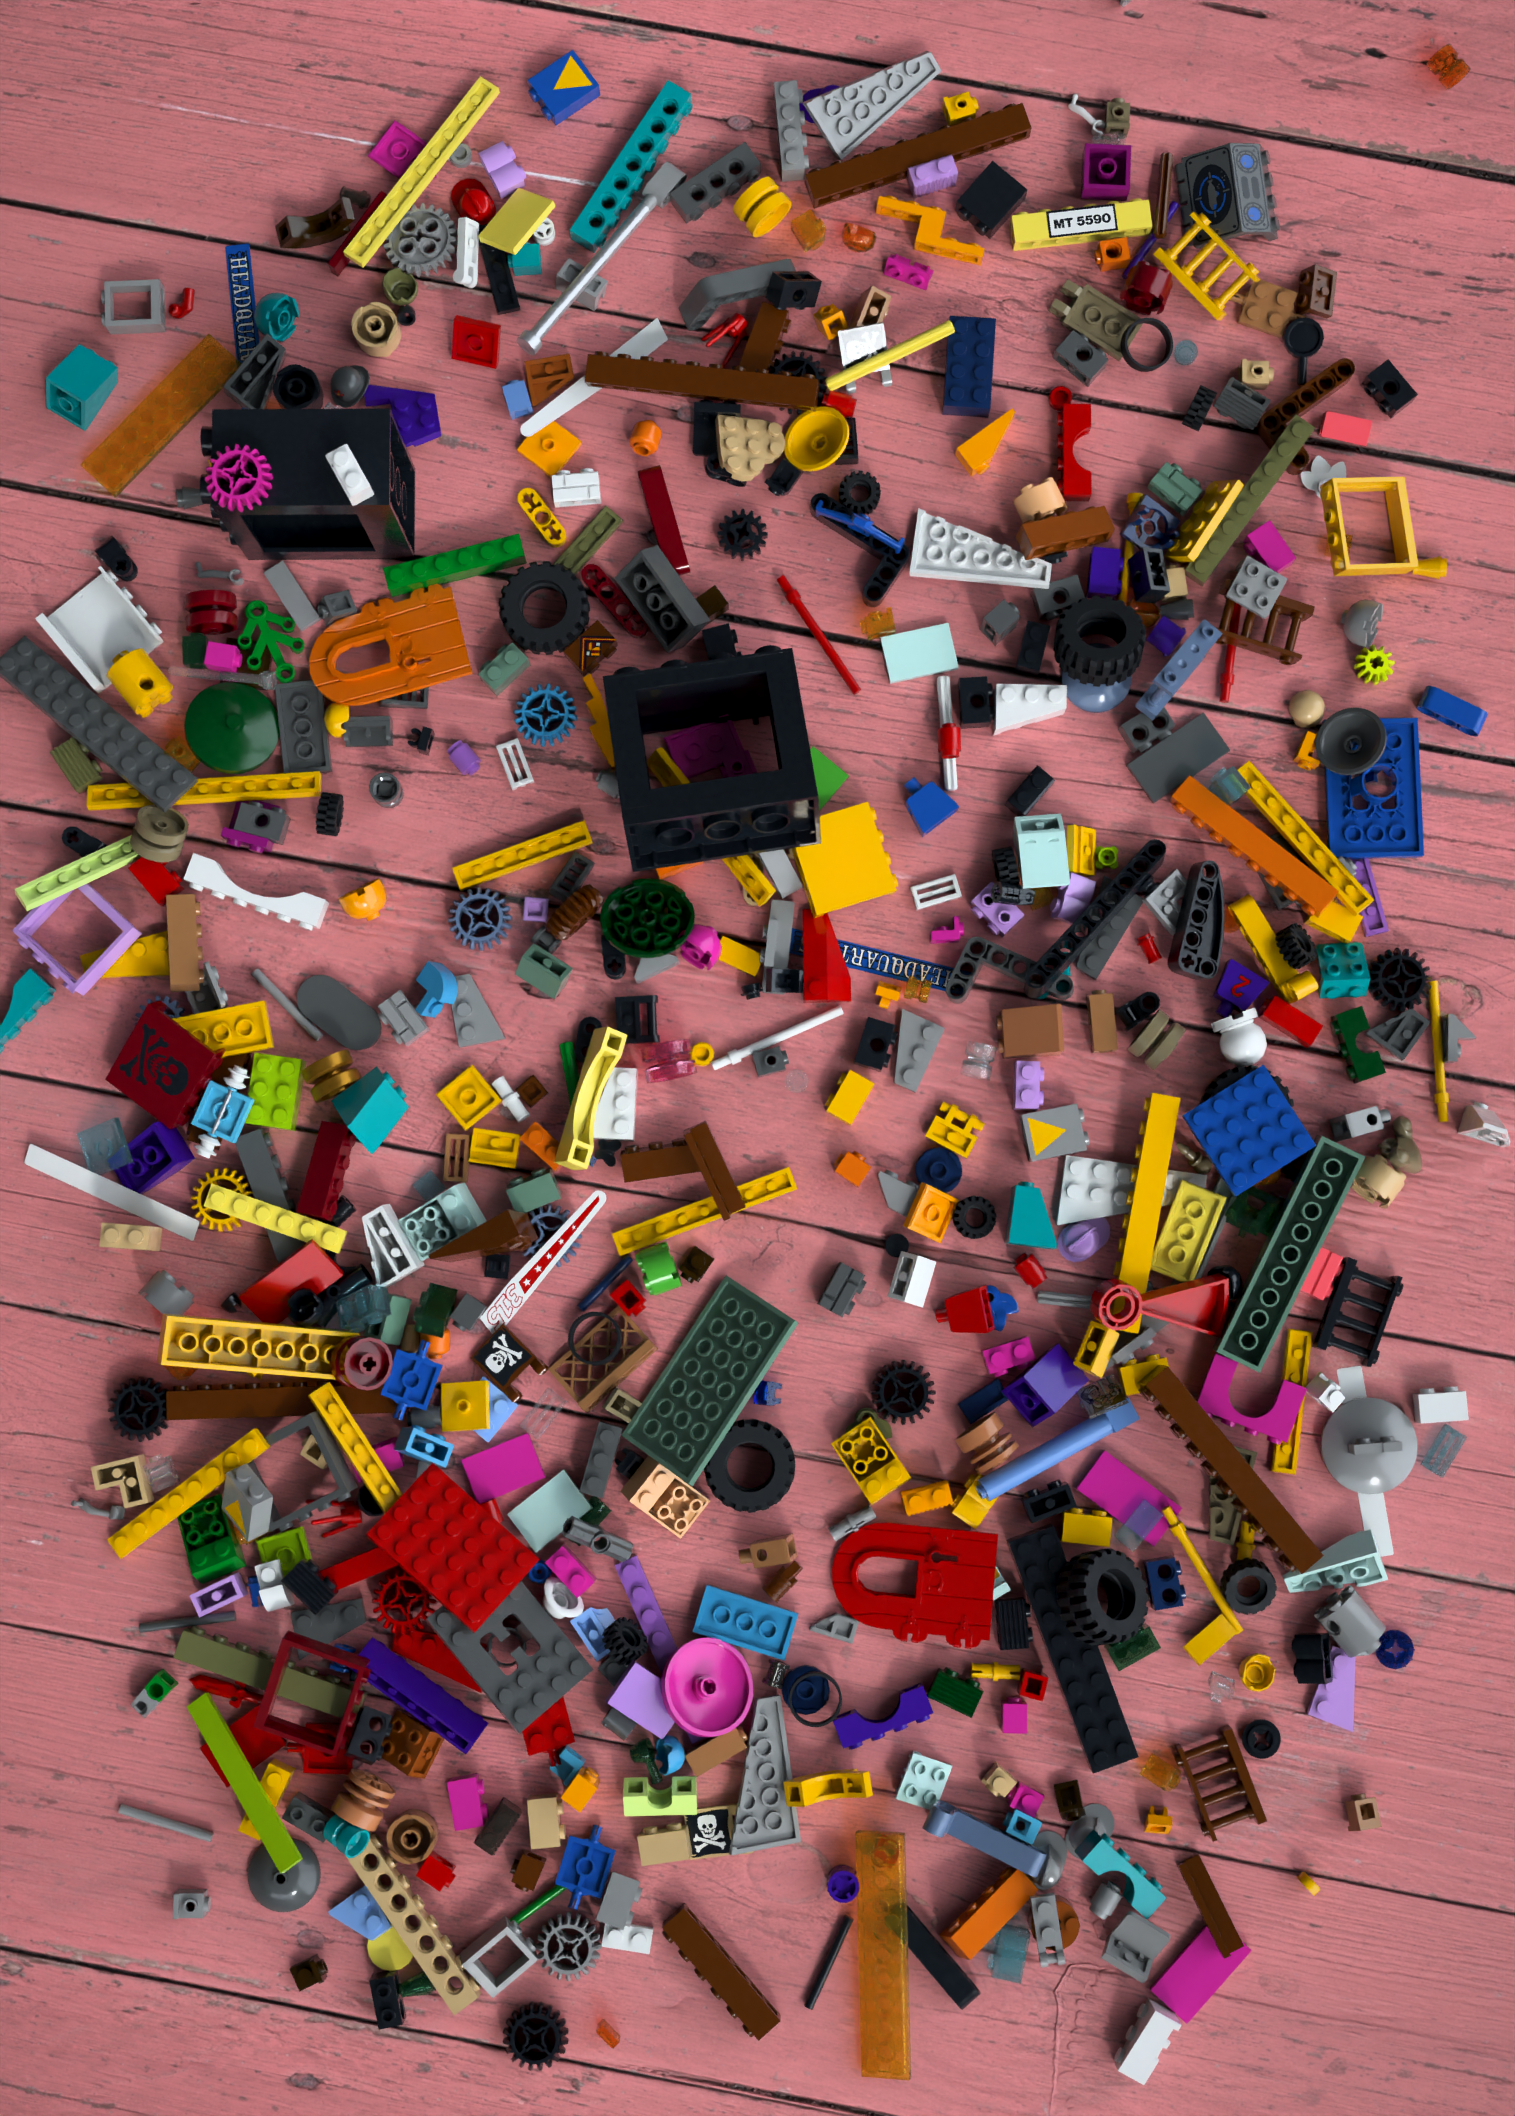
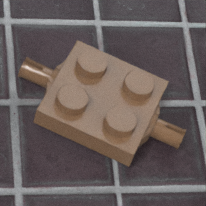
(1267, 308)

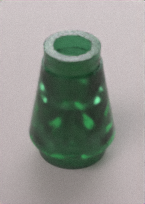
(416, 1986)

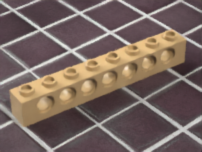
(412, 1936)

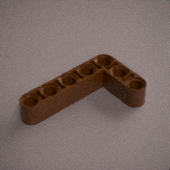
(1299, 407)

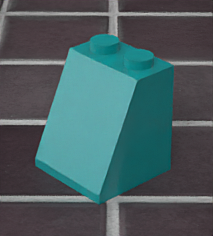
(80, 386)
(371, 1107)
(1028, 1218)

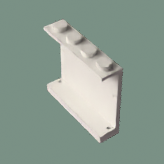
(98, 627)

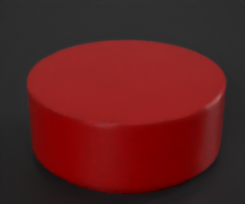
(1059, 396)

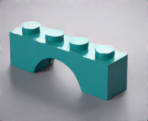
(1101, 1857)

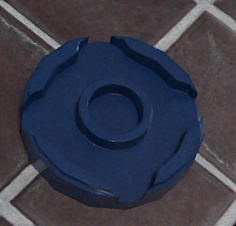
(939, 1169)
(809, 1693)

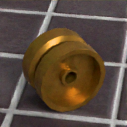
(330, 1075)

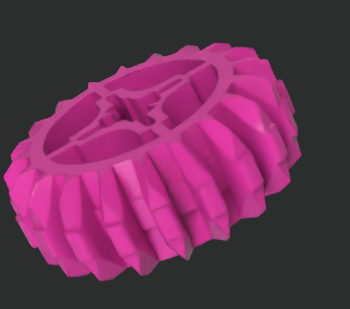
(242, 459)

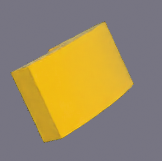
(1209, 1639)

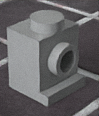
(197, 1896)

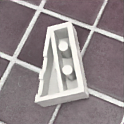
(1025, 704)
(389, 1247)

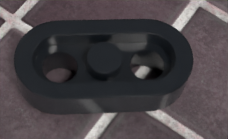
(584, 1037)

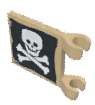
(711, 1831)

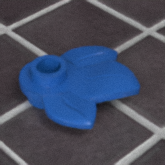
(1000, 1306)

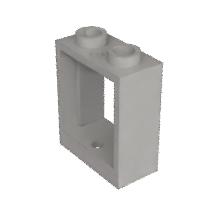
(153, 325)
(481, 1974)

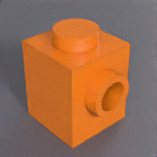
(852, 1167)

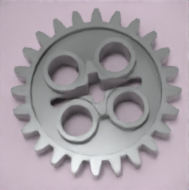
(422, 240)

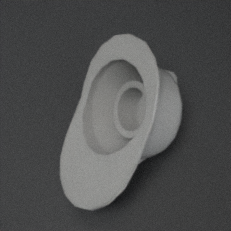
(1097, 1818)
(1054, 1863)

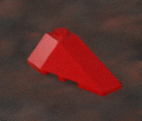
(824, 966)

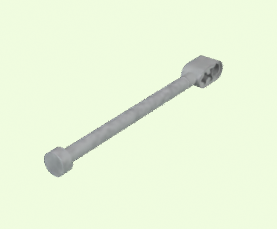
(656, 193)

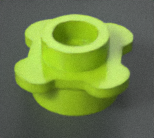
(1111, 852)

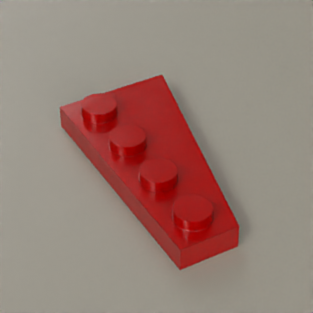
(431, 1652)

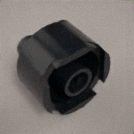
(298, 378)

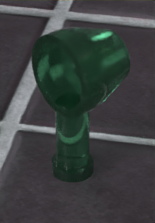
(644, 1753)

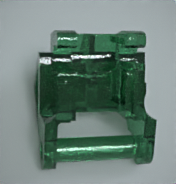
(1251, 1219)

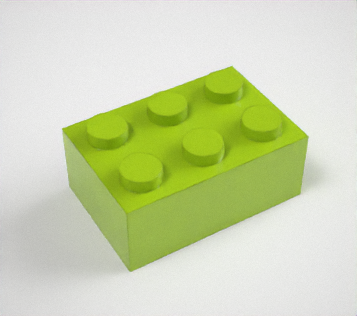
(277, 1091)

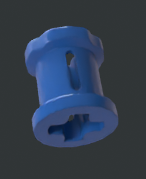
(339, 1667)

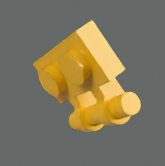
(950, 1135)

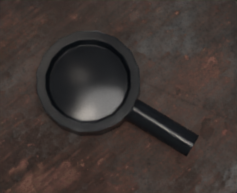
(1302, 341)

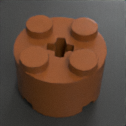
(1068, 1922)

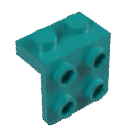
(1342, 970)

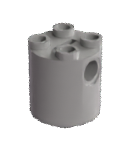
(1351, 1623)

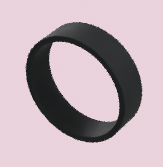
(1167, 336)
(571, 1334)
(815, 1724)

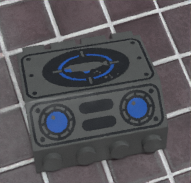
(1231, 190)

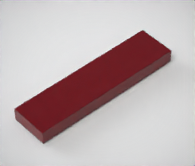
(339, 260)

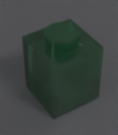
(194, 650)

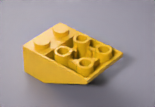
(871, 1461)

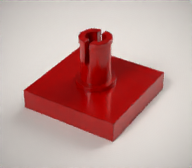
(476, 341)

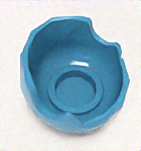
(670, 1753)

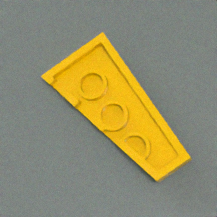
(143, 958)

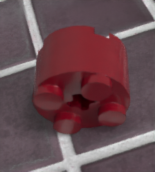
(1146, 288)

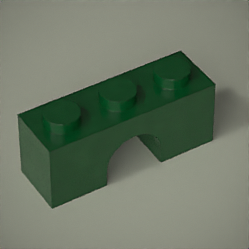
(1347, 1027)

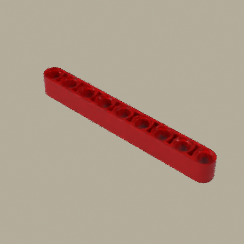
(377, 1560)

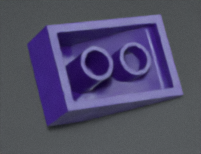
(155, 1156)

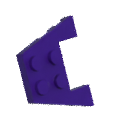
(412, 410)

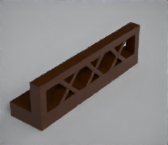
(714, 1169)
(1210, 1905)

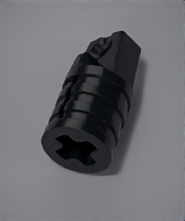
(1015, 894)
(344, 1210)

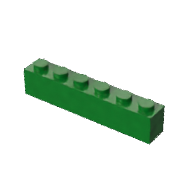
(455, 565)

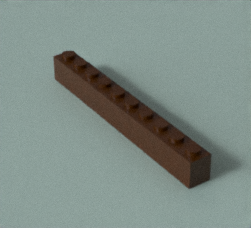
(892, 163)
(702, 382)
(267, 1402)

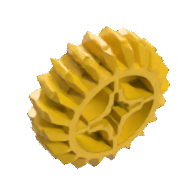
(202, 1192)

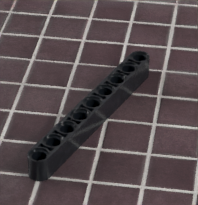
(1091, 927)

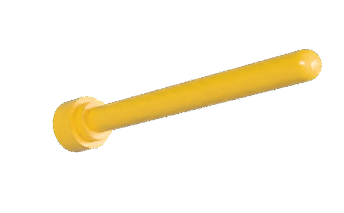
(1132, 500)

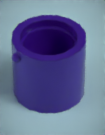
(1166, 636)
(842, 1883)

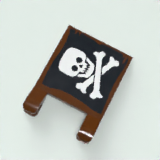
(505, 1358)

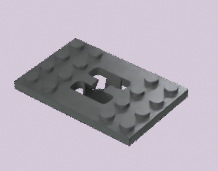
(537, 1679)

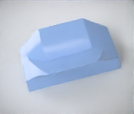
(590, 1628)

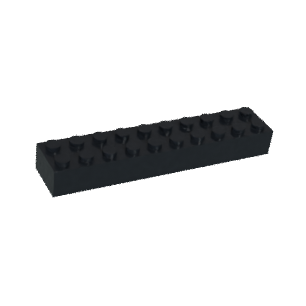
(1075, 1663)

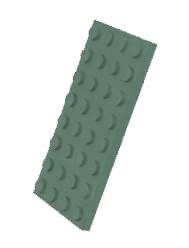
(709, 1380)

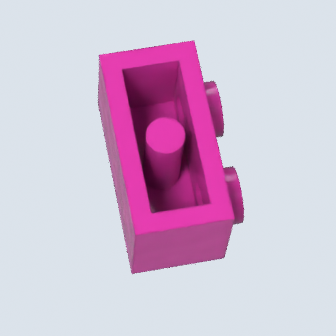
(1007, 1355)

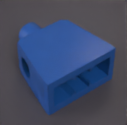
(928, 805)

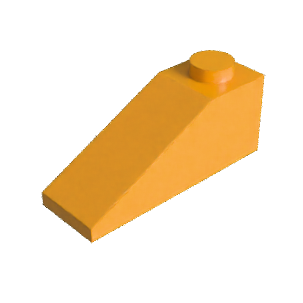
(980, 449)

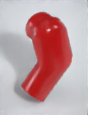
(183, 308)

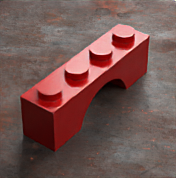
(1075, 480)

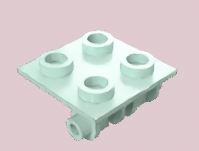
(923, 1781)

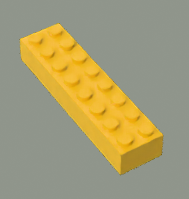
(247, 1346)

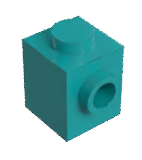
(527, 260)

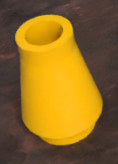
(1431, 567)

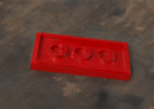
(304, 1268)

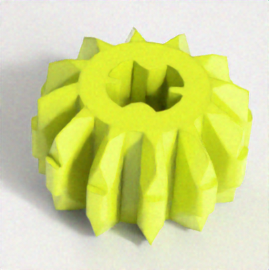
(1364, 664)

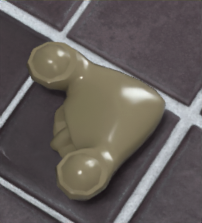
(1402, 1150)

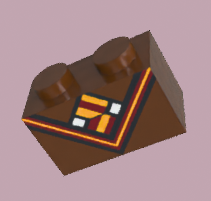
(591, 648)

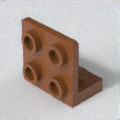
(411, 1746)

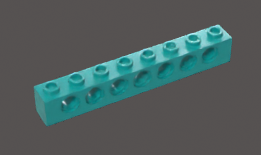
(670, 97)

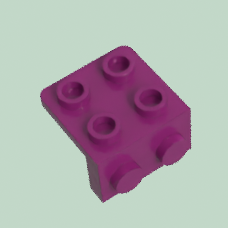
(237, 838)

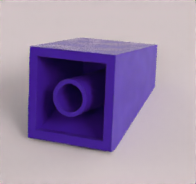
(1045, 1385)

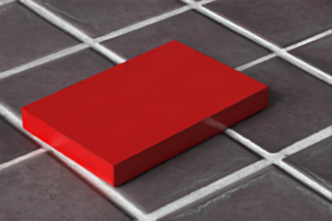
(254, 1743)

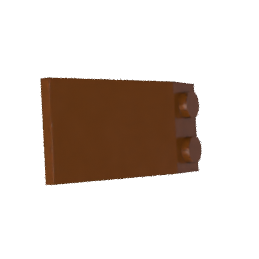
(501, 1234)

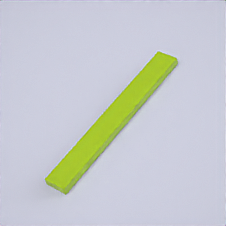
(244, 1783)

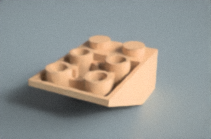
(664, 1496)

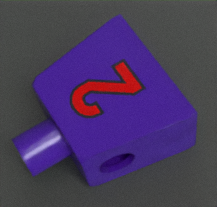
(1237, 988)

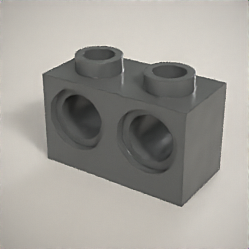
(1144, 724)

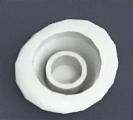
(560, 1601)

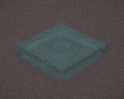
(105, 1147)

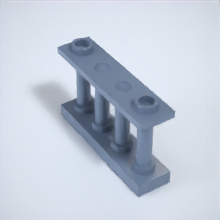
(1178, 669)

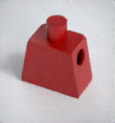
(968, 1311)

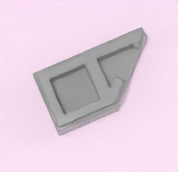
(837, 1627)

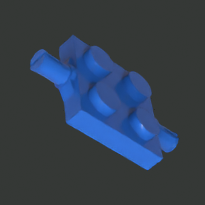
(411, 1380)
(585, 1867)

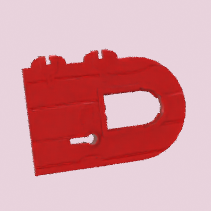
(949, 1595)

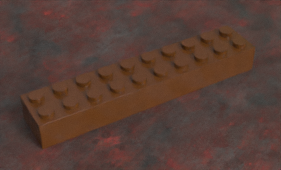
(1230, 1469)

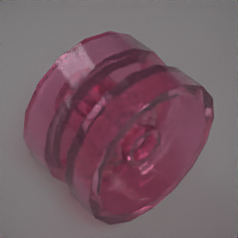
(669, 1064)

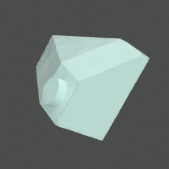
(1345, 1562)

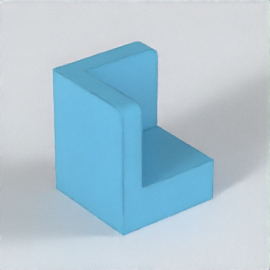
(570, 1764)

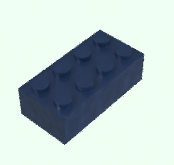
(969, 367)

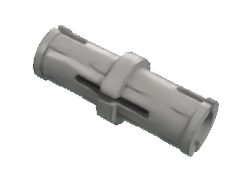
(852, 1522)

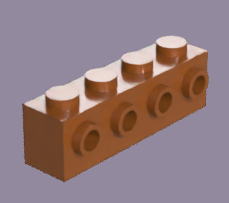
(1064, 532)

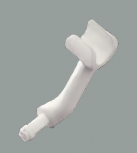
(1082, 112)

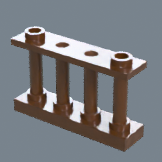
(1296, 610)
(1234, 1764)

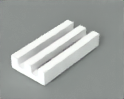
(522, 782)
(917, 898)

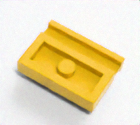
(1081, 850)
(494, 1148)

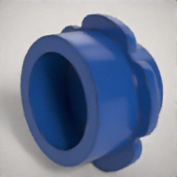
(539, 1578)

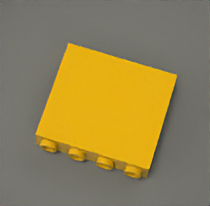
(847, 863)

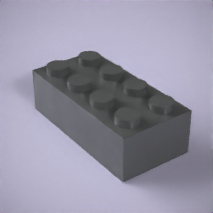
(662, 599)

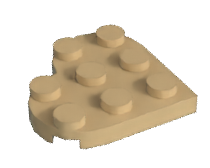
(747, 445)

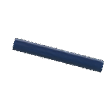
(605, 1282)

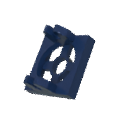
(1143, 507)

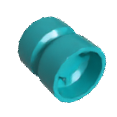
(347, 1837)

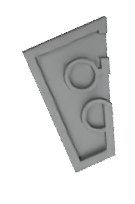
(472, 1016)
(915, 1049)

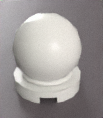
(1241, 1039)

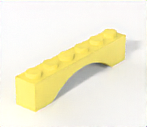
(577, 1137)

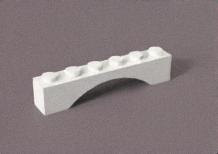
(301, 907)

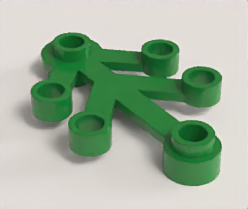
(269, 637)

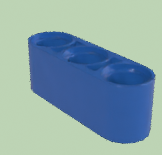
(1452, 711)

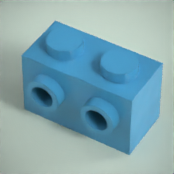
(423, 1446)

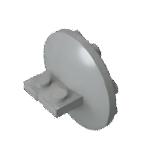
(1368, 1445)

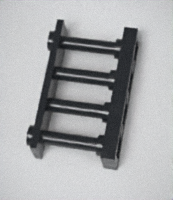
(1333, 1315)

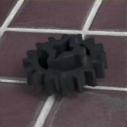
(734, 530)

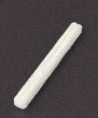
(945, 716)

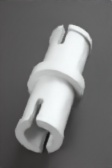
(510, 1099)

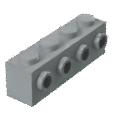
(789, 131)

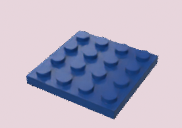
(1249, 1130)

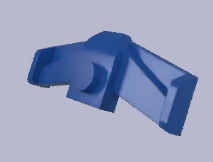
(861, 524)

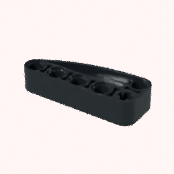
(1208, 928)

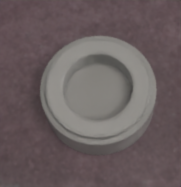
(461, 156)

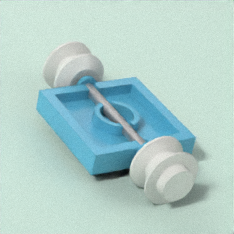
(222, 1111)

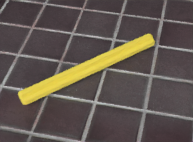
(890, 355)

